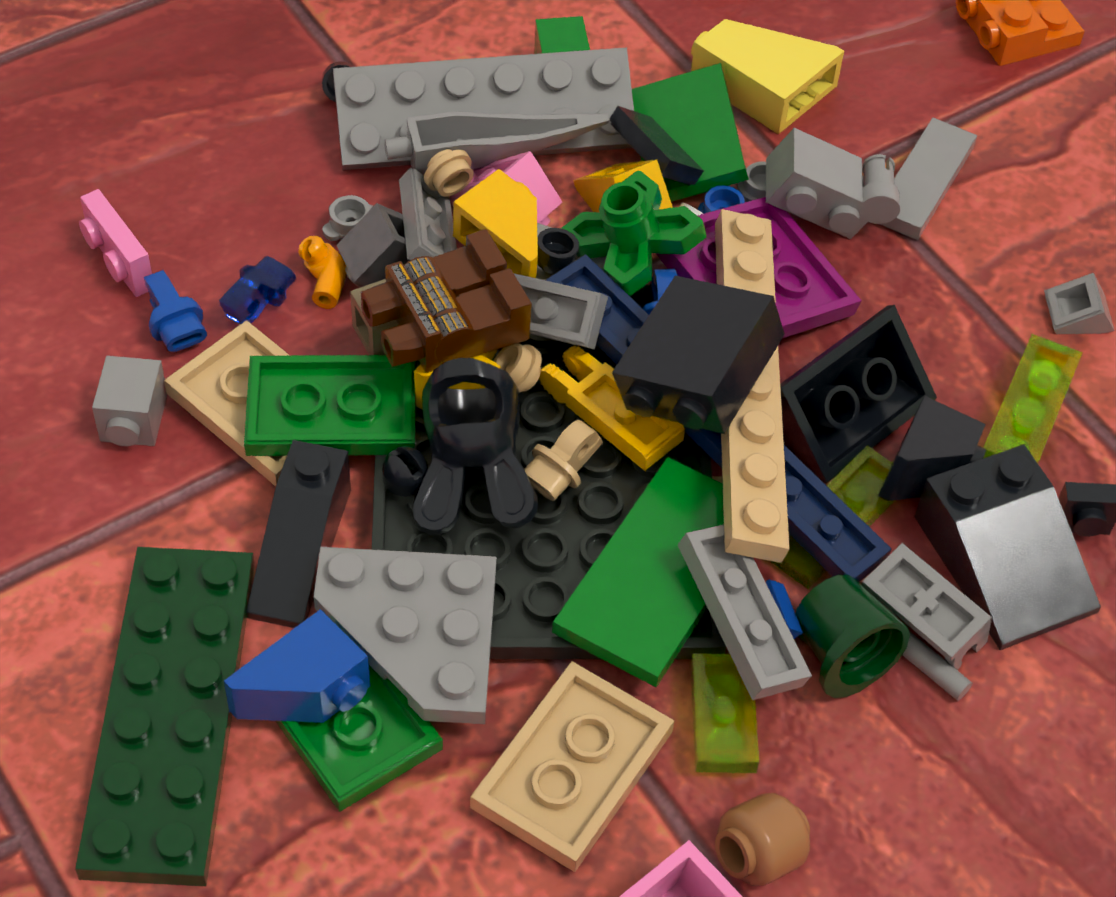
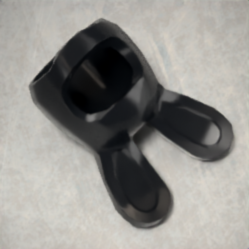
(469, 433)

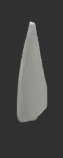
(486, 136)

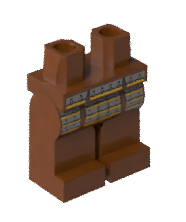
(449, 305)

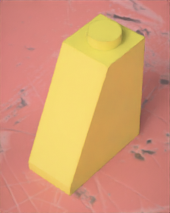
(769, 71)

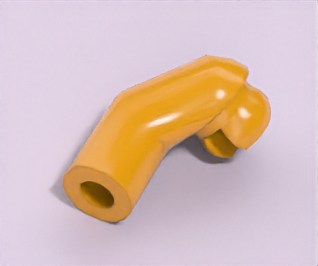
(326, 267)

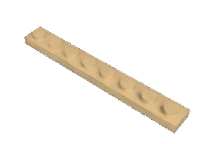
(754, 441)

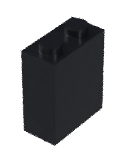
(699, 354)

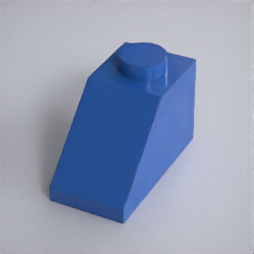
(301, 676)

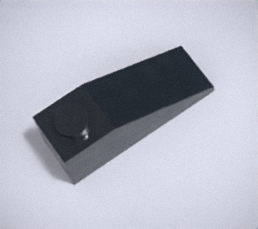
(300, 521)

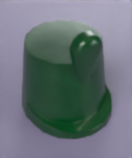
(850, 635)

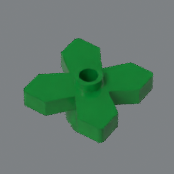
(632, 229)

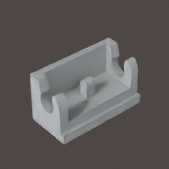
(929, 604)

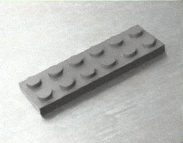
(378, 98)

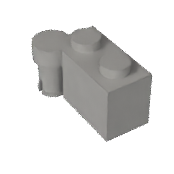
(828, 184)

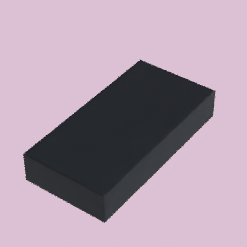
(655, 144)

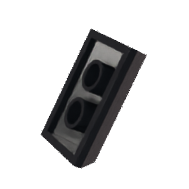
(853, 395)

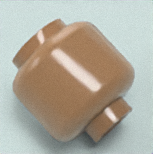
(763, 839)

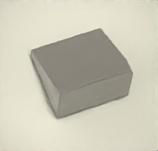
(1079, 307)

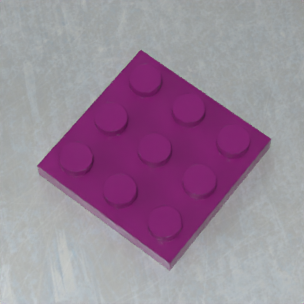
(806, 283)

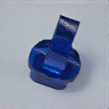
(256, 288)

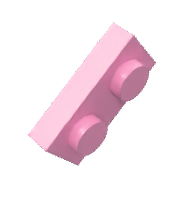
(122, 251)

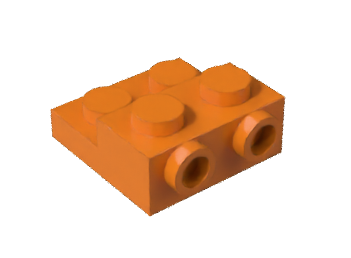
(1021, 27)

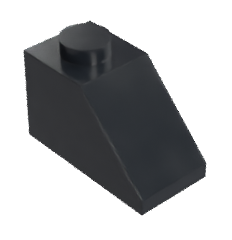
(933, 444)

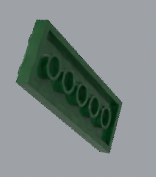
(167, 719)

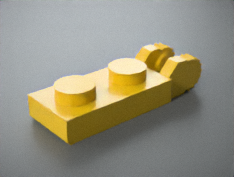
(602, 407)

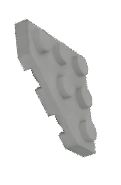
(417, 621)

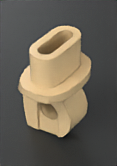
(557, 467)

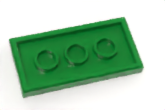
(639, 592)

